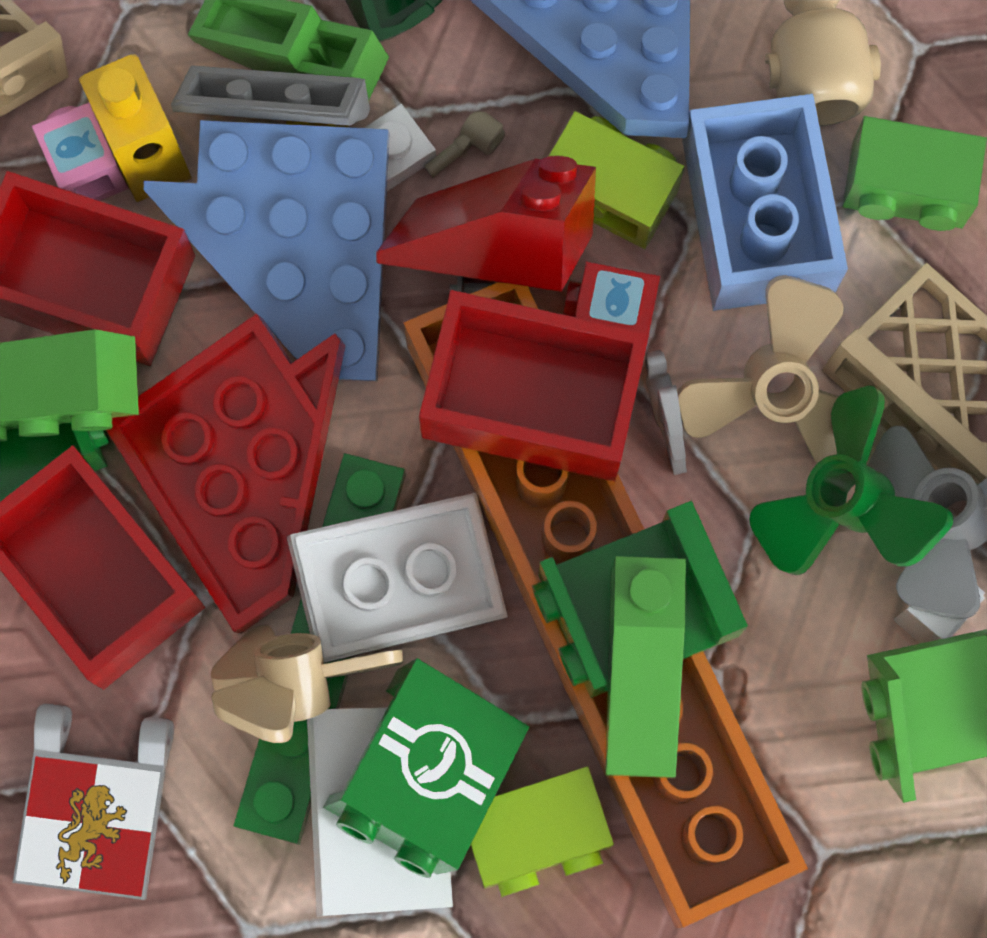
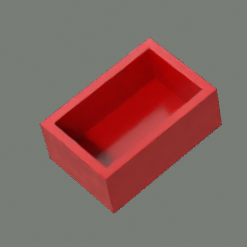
(87, 264)
(532, 385)
(90, 570)

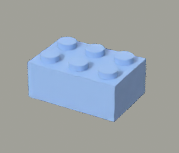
(762, 198)

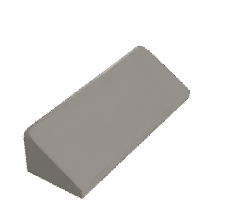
(272, 95)

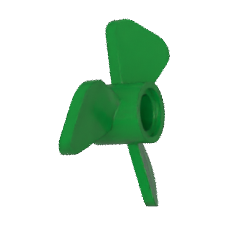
(800, 526)

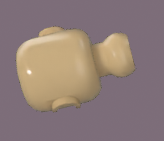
(824, 55)

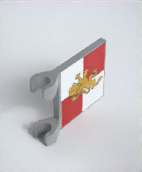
(91, 817)

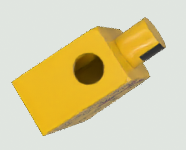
(131, 119)

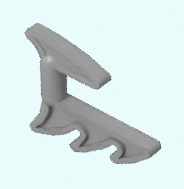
(666, 408)

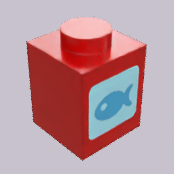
(613, 297)

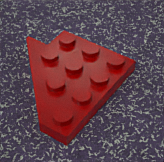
(236, 460)

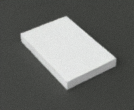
(397, 577)
(348, 872)

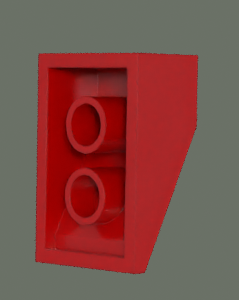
(502, 227)

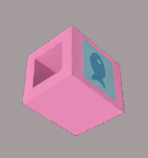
(79, 153)

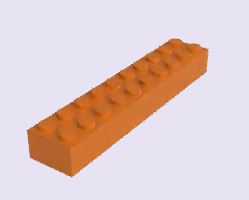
(715, 825)

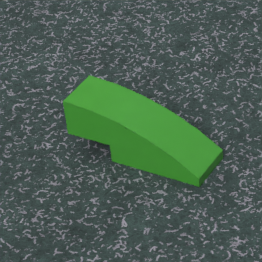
(288, 39)

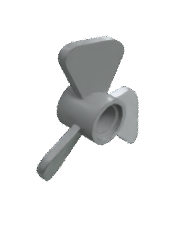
(945, 577)

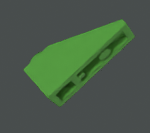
(645, 665)

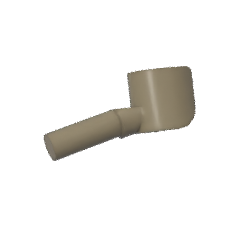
(478, 130)

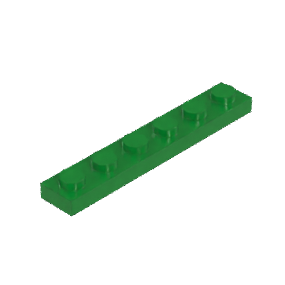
(278, 782)

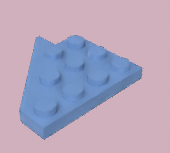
(614, 53)
(293, 228)

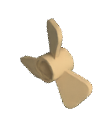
(798, 323)
(280, 680)

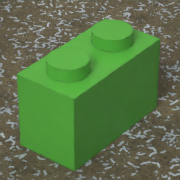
(914, 173)

